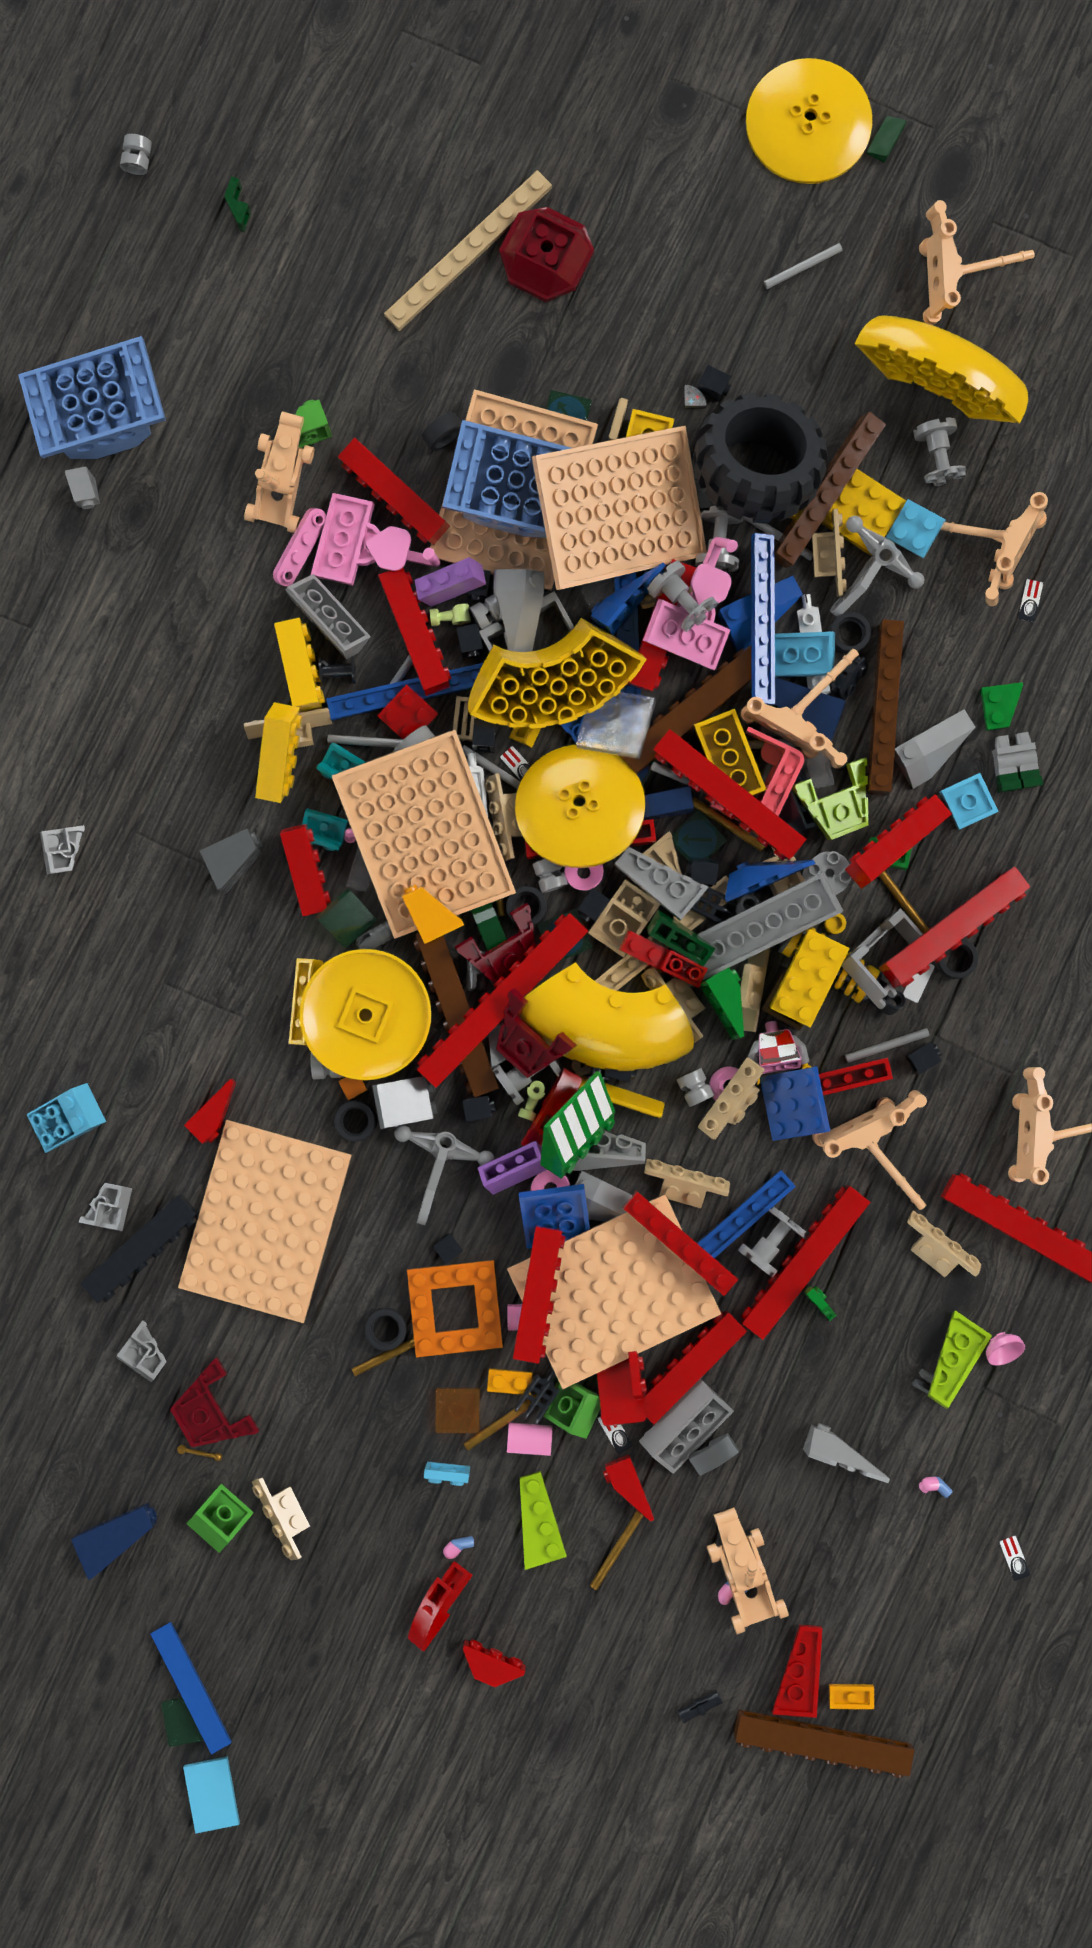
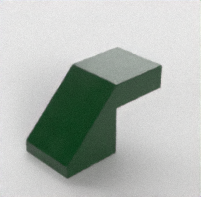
(239, 210)
(489, 925)

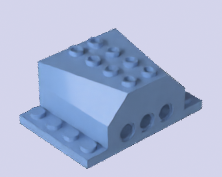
(93, 402)
(496, 479)

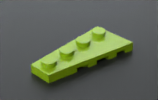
(957, 1358)
(540, 1530)

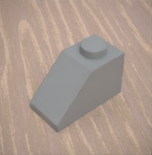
(83, 487)

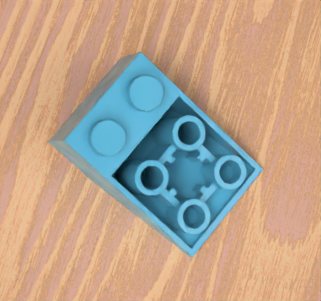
(66, 1117)

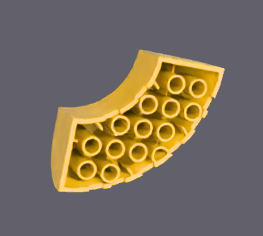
(945, 366)
(553, 682)
(607, 1024)

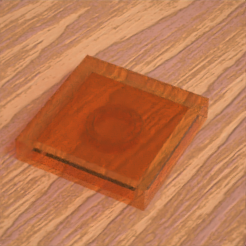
(457, 1410)

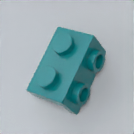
(337, 760)
(327, 829)

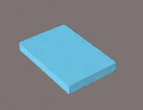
(804, 654)
(211, 1794)

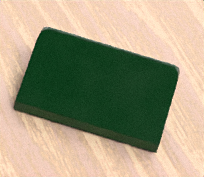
(886, 138)

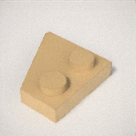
(664, 852)

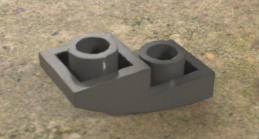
(714, 1455)

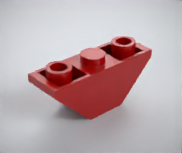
(491, 1665)

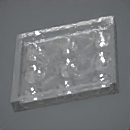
(618, 726)

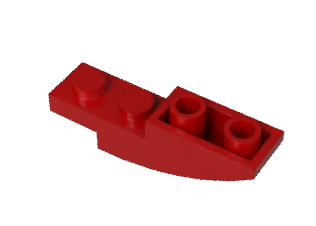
(663, 959)
(560, 1093)
(436, 1603)

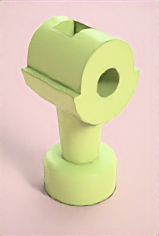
(458, 615)
(535, 1092)

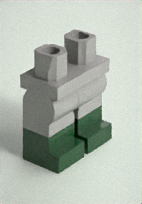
(1016, 765)

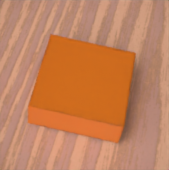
(352, 1087)

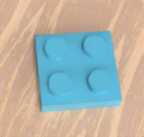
(915, 528)
(969, 801)
(454, 1473)

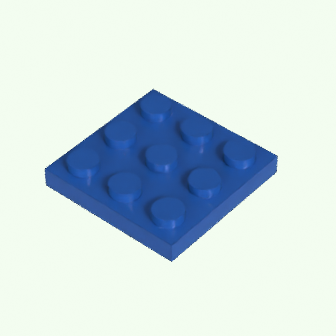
(795, 1103)
(554, 1208)

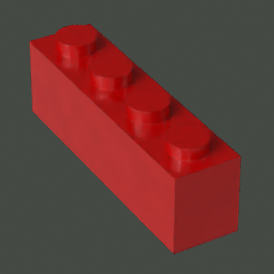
(304, 869)
(855, 1076)

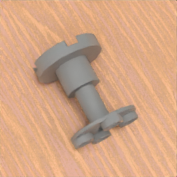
(937, 440)
(721, 520)
(676, 590)
(833, 867)
(514, 1080)
(767, 1248)

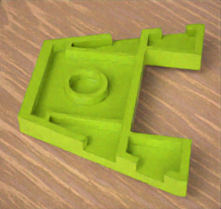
(842, 810)

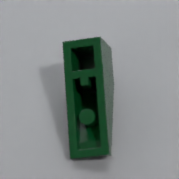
(679, 938)

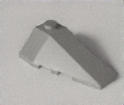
(520, 603)
(928, 751)
(613, 1152)
(602, 1198)
(830, 1449)

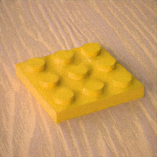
(869, 501)

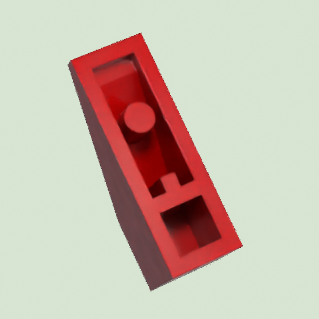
(211, 1116)
(626, 1482)

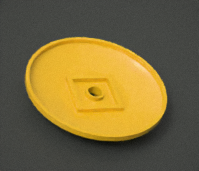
(804, 148)
(586, 833)
(361, 982)

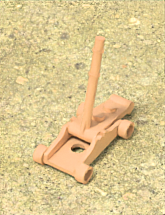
(945, 264)
(280, 474)
(1013, 541)
(790, 724)
(1035, 1130)
(866, 1131)
(744, 1571)

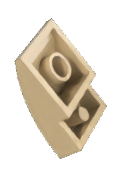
(627, 910)

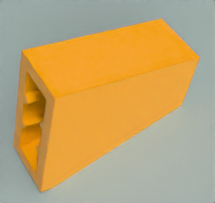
(429, 914)

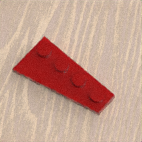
(801, 1677)

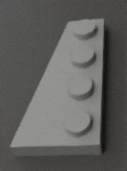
(666, 886)

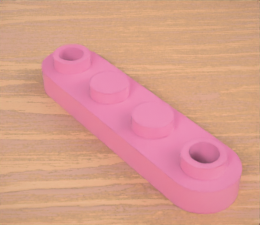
(299, 547)

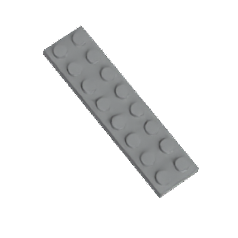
(770, 923)

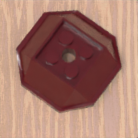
(540, 272)

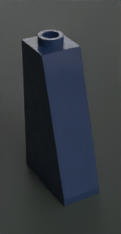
(822, 712)
(668, 803)
(108, 1540)

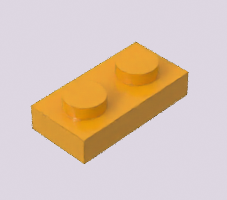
(508, 1381)
(851, 1696)

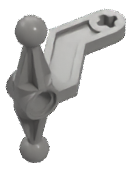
(894, 561)
(432, 1143)

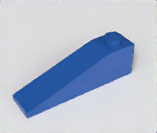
(620, 605)
(738, 614)
(756, 876)

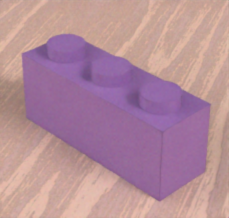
(450, 582)
(512, 1168)

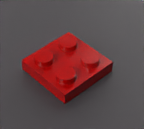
(407, 712)

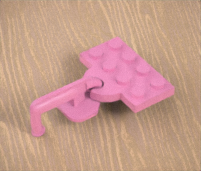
(350, 535)
(702, 642)

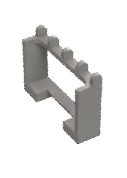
(548, 601)
(859, 972)

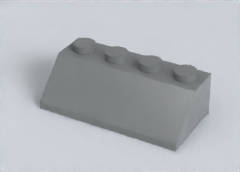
(328, 615)
(686, 1426)

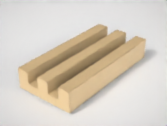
(618, 419)
(463, 736)

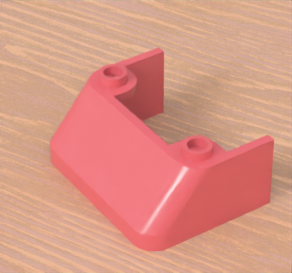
(781, 778)

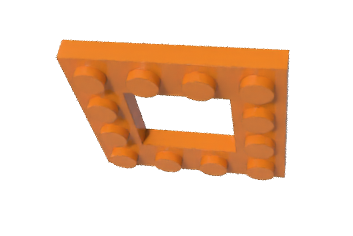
(484, 1337)

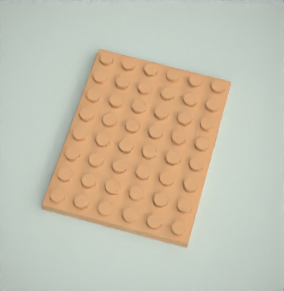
(619, 506)
(495, 547)
(424, 827)
(265, 1221)
(618, 1296)

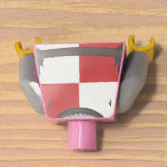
(778, 1050)

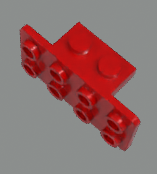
(622, 1392)

